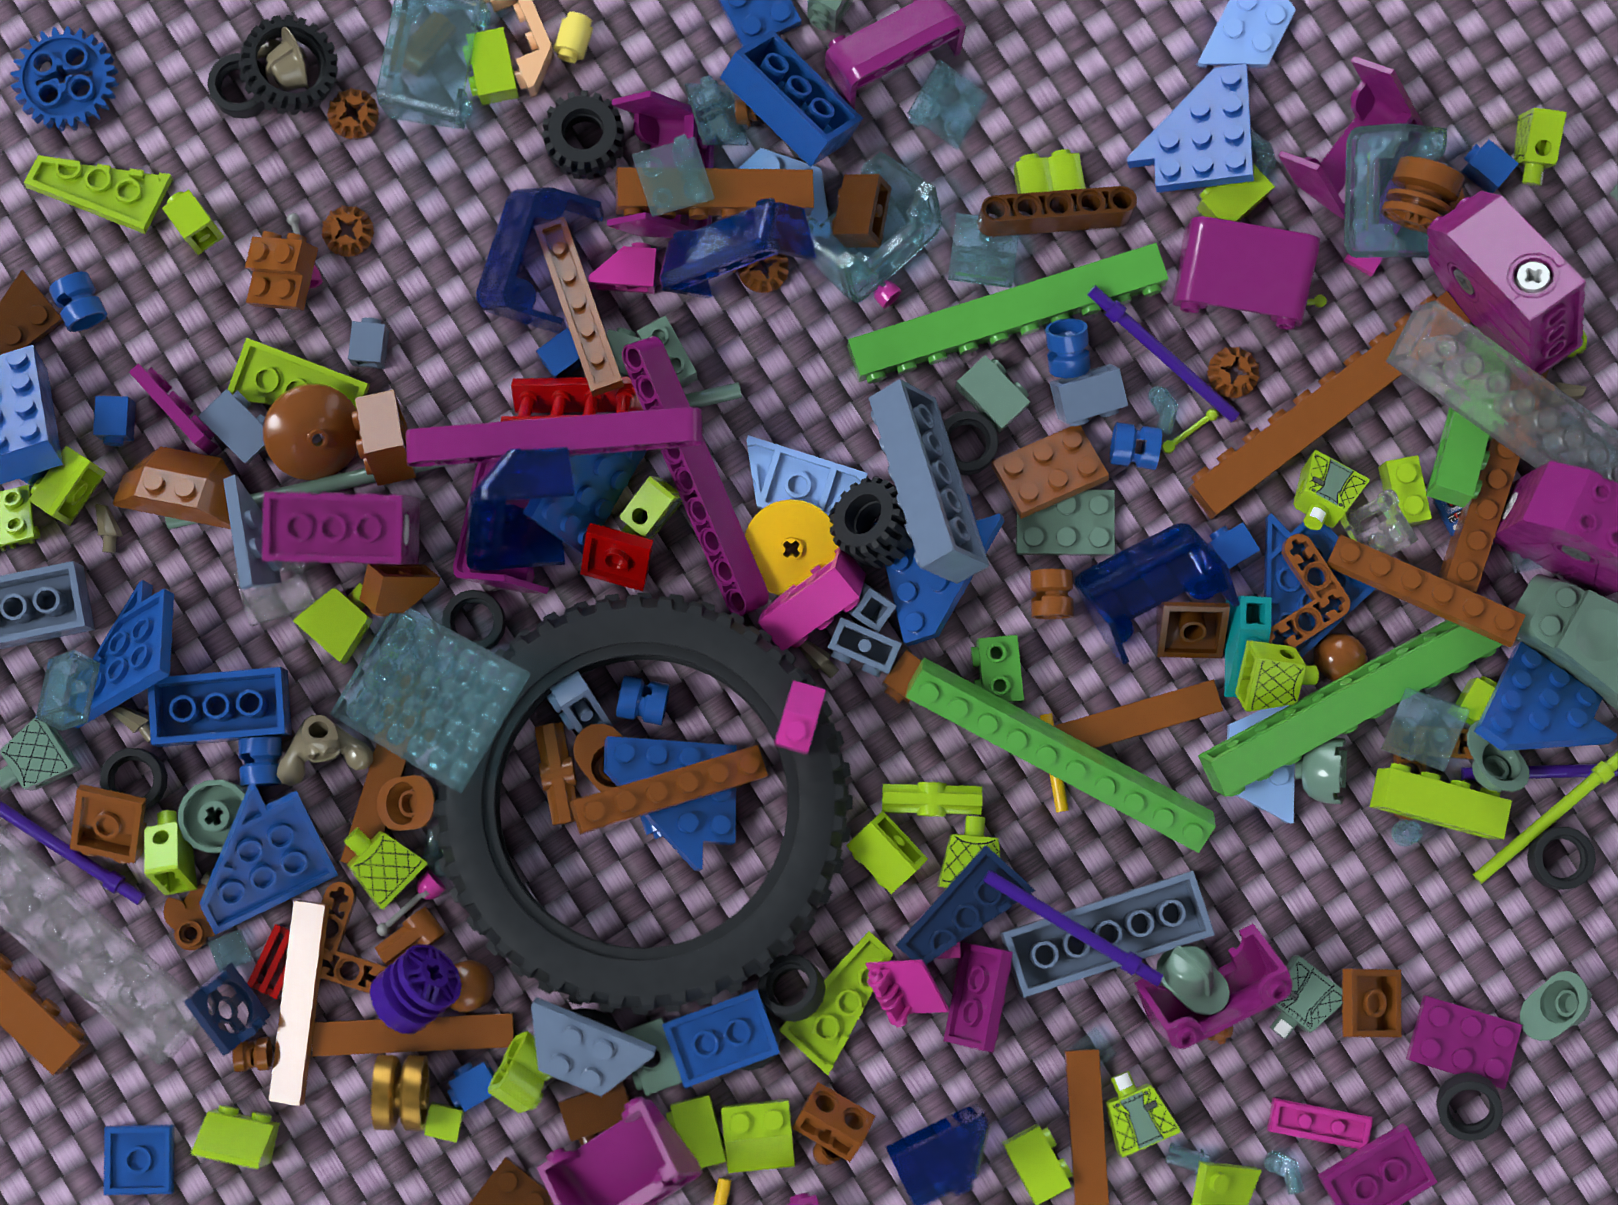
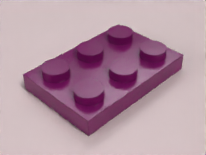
(175, 407)
(978, 997)
(1463, 1041)
(1380, 1173)

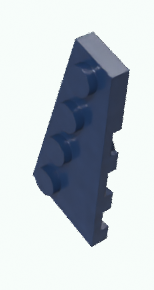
(961, 908)

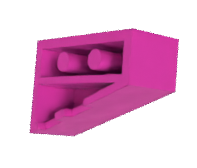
(813, 601)

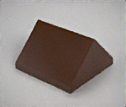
(1191, 629)

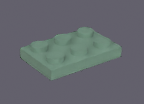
(1070, 528)

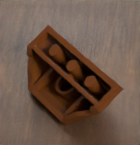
(177, 487)

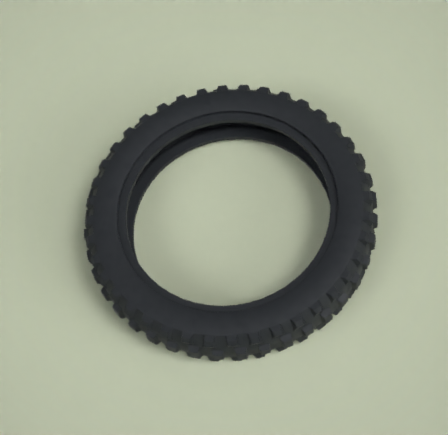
(746, 942)

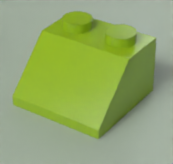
(66, 486)
(757, 1135)
(237, 1137)

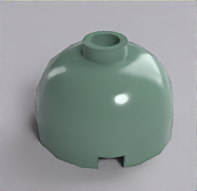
(1324, 771)

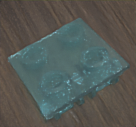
(947, 104)
(715, 113)
(673, 176)

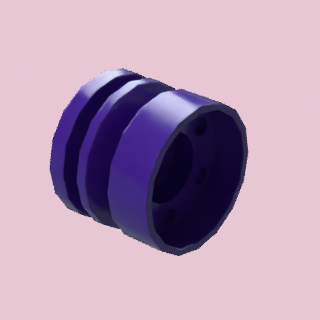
(415, 989)

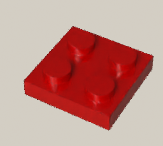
(616, 557)

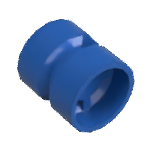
(76, 297)
(1066, 348)
(1124, 443)
(643, 700)
(260, 760)

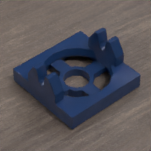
(198, 1006)

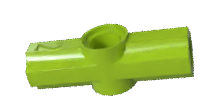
(931, 799)

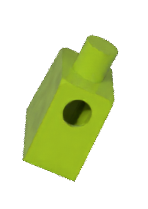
(336, 622)
(169, 856)

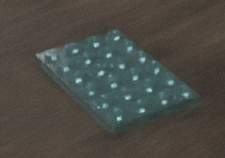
(430, 696)

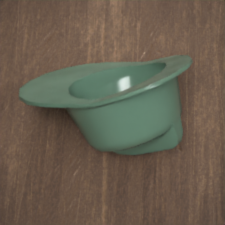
(1496, 768)
(1193, 979)
(1555, 1006)

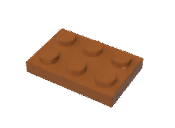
(1049, 470)

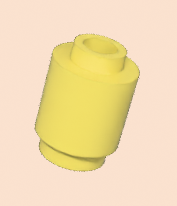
(573, 37)

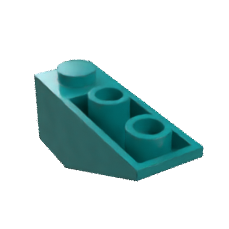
(1245, 623)

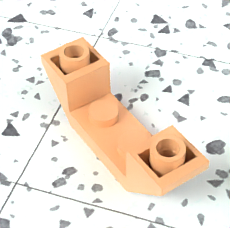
(535, 64)

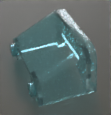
(430, 60)
(1370, 166)
(909, 226)

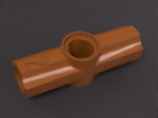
(556, 771)

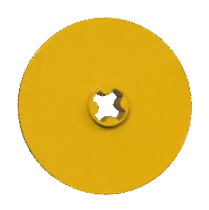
(791, 522)

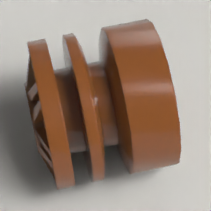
(1422, 192)

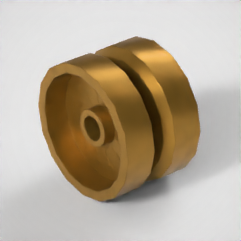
(400, 1092)

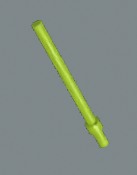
(1601, 774)

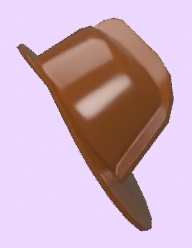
(590, 754)
(406, 803)

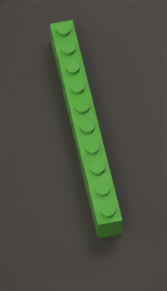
(1005, 313)
(1342, 706)
(1061, 755)

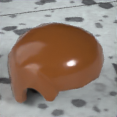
(1339, 655)
(476, 986)

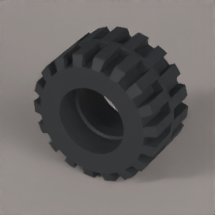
(578, 110)
(855, 516)

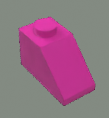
(628, 270)
(800, 717)

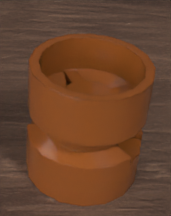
(1052, 594)

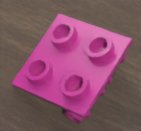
(904, 989)

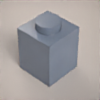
(368, 343)
(873, 608)

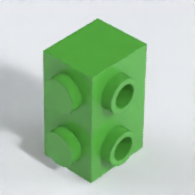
(999, 667)

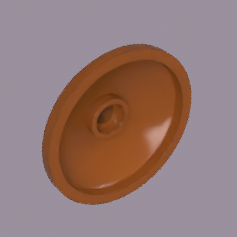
(301, 415)

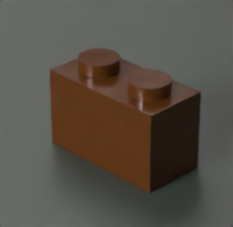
(861, 210)
(590, 1113)

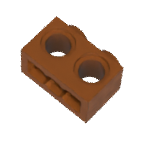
(833, 1122)

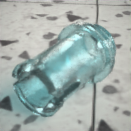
(1403, 840)
(1189, 1158)

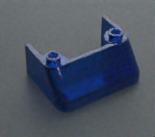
(732, 244)
(499, 287)
(500, 533)
(1151, 574)
(942, 1155)

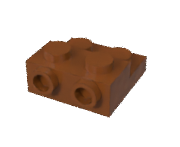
(280, 270)
(108, 824)
(1371, 1003)

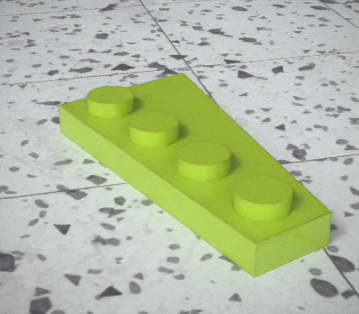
(113, 194)
(268, 372)
(846, 995)
(1224, 1184)

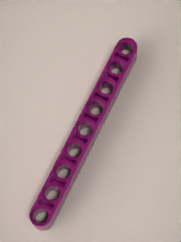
(579, 433)
(698, 483)

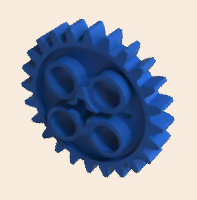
(61, 51)

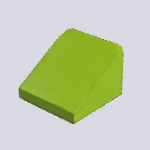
(444, 1122)

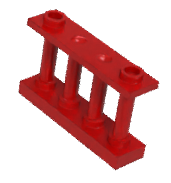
(568, 395)

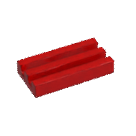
(253, 980)

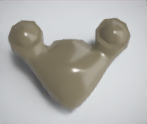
(321, 741)

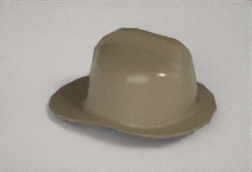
(286, 64)

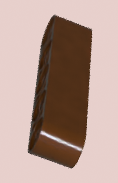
(1068, 202)

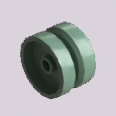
(199, 813)

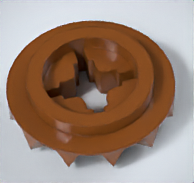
(348, 126)
(346, 245)
(757, 280)
(1221, 380)

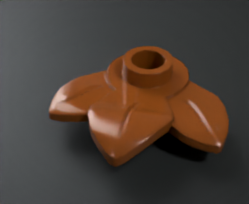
(185, 915)

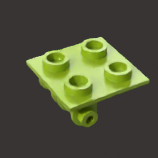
(16, 518)

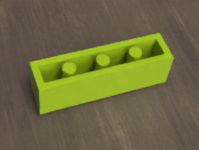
(1440, 803)

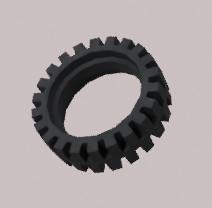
(271, 95)

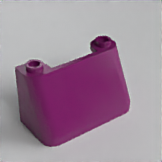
(1246, 269)
(1254, 981)
(626, 1165)

